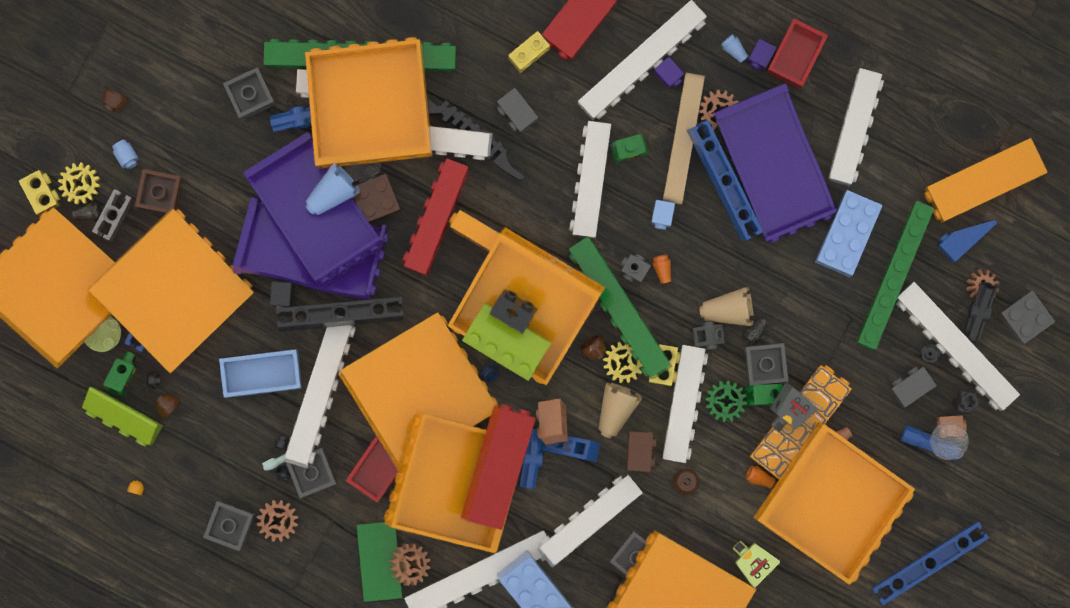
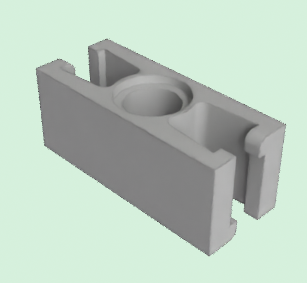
(104, 217)

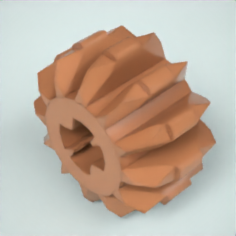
(976, 281)

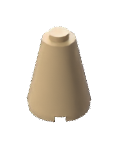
(729, 308)
(616, 408)

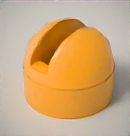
(136, 487)

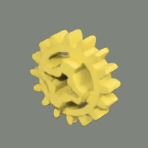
(75, 189)
(615, 357)

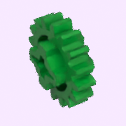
(726, 392)

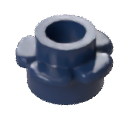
(489, 373)

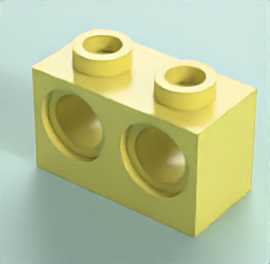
(529, 52)
(36, 195)
(672, 374)

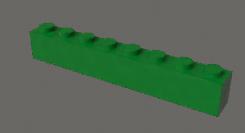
(894, 275)
(621, 309)

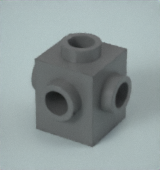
(638, 261)
(708, 335)

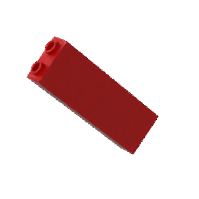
(576, 25)
(498, 467)

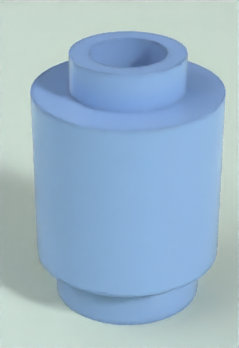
(125, 154)

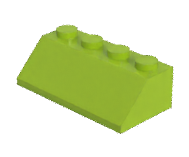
(505, 344)
(122, 416)

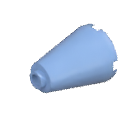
(331, 190)

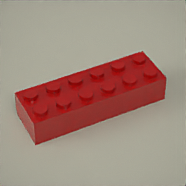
(436, 218)

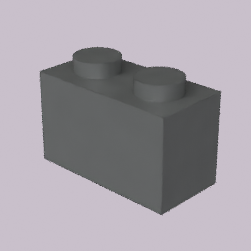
(517, 111)
(912, 387)

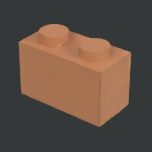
(552, 421)

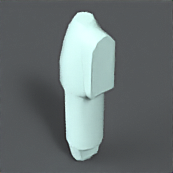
(273, 463)

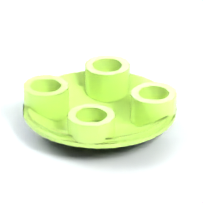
(105, 337)

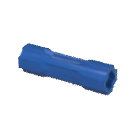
(916, 438)

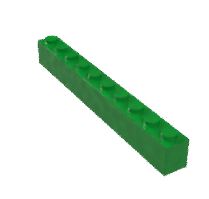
(292, 54)

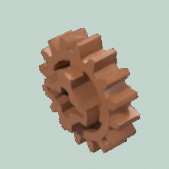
(714, 99)
(272, 513)
(402, 567)

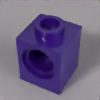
(761, 55)
(669, 73)

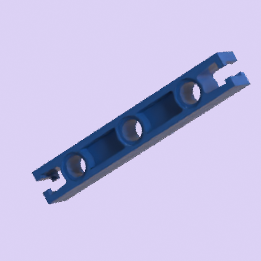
(717, 167)
(942, 556)

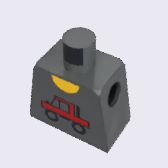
(791, 408)

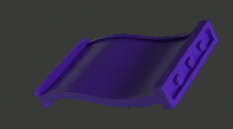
(775, 163)
(322, 242)
(268, 253)

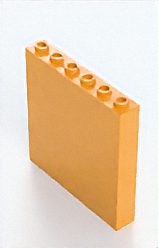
(368, 103)
(47, 286)
(554, 288)
(171, 290)
(412, 374)
(436, 483)
(834, 503)
(678, 578)

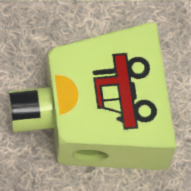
(754, 562)

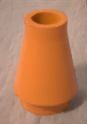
(663, 268)
(757, 476)

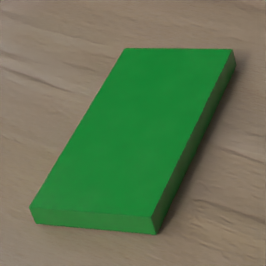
(376, 545)

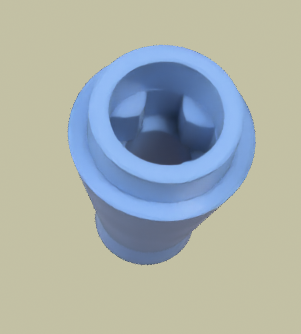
(734, 48)

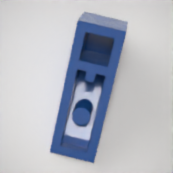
(960, 241)
(575, 448)

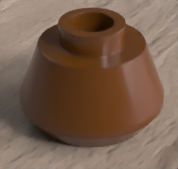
(113, 100)
(594, 347)
(166, 405)
(681, 478)

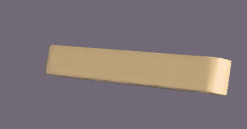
(682, 142)

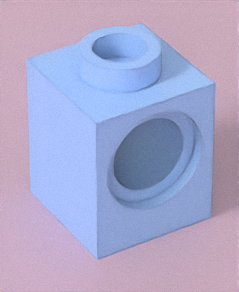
(662, 214)

